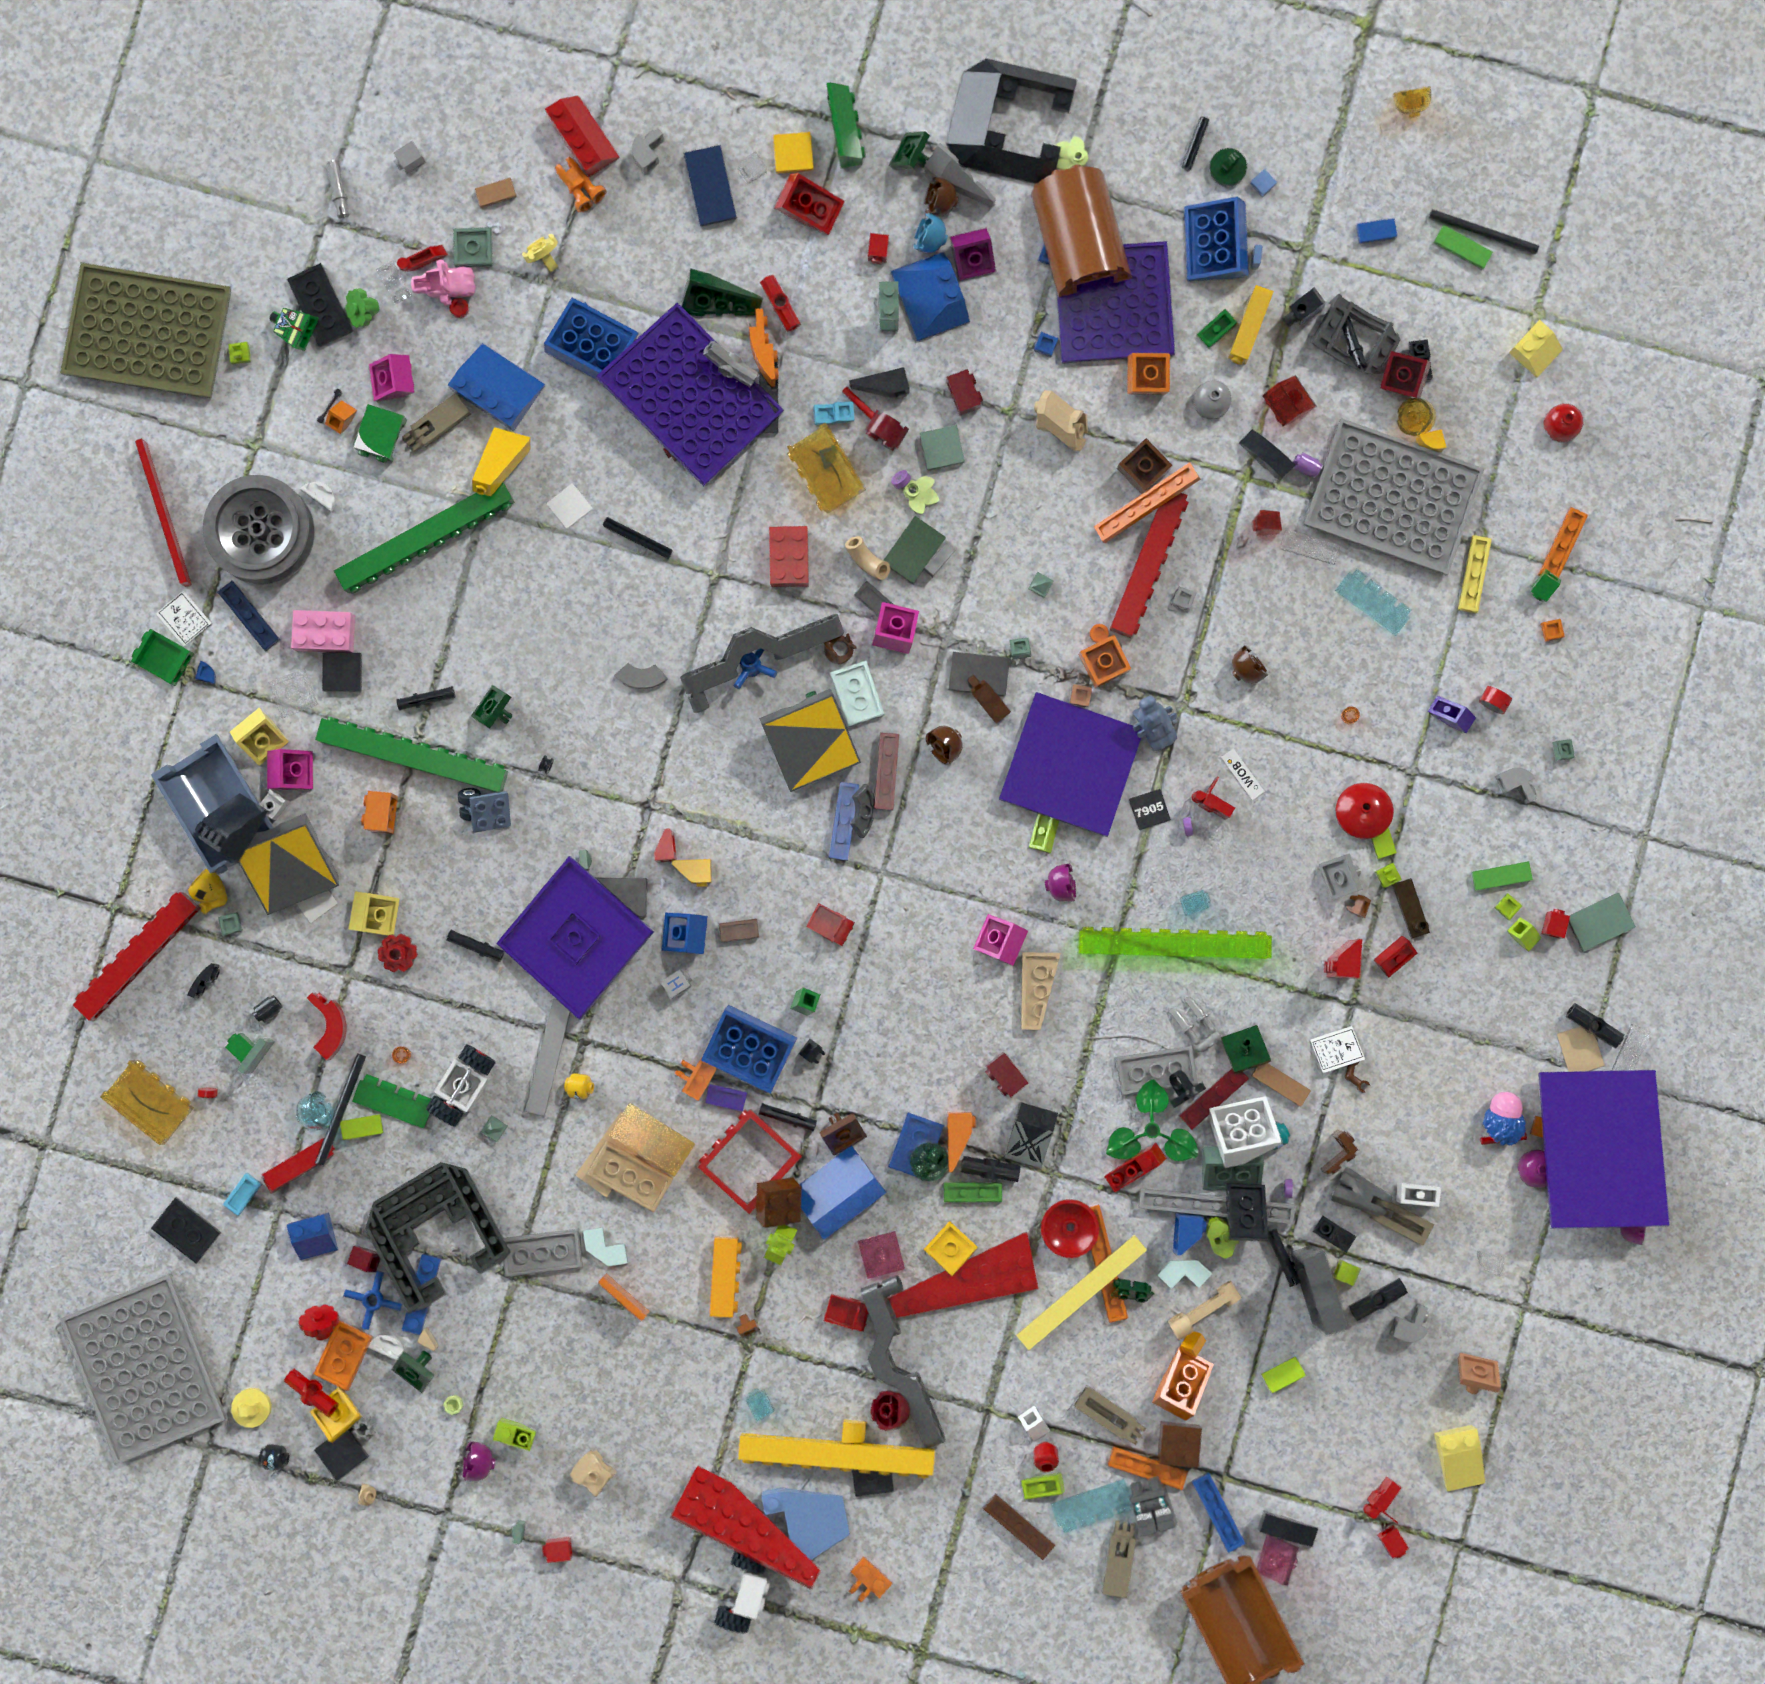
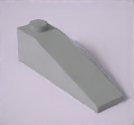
(945, 166)

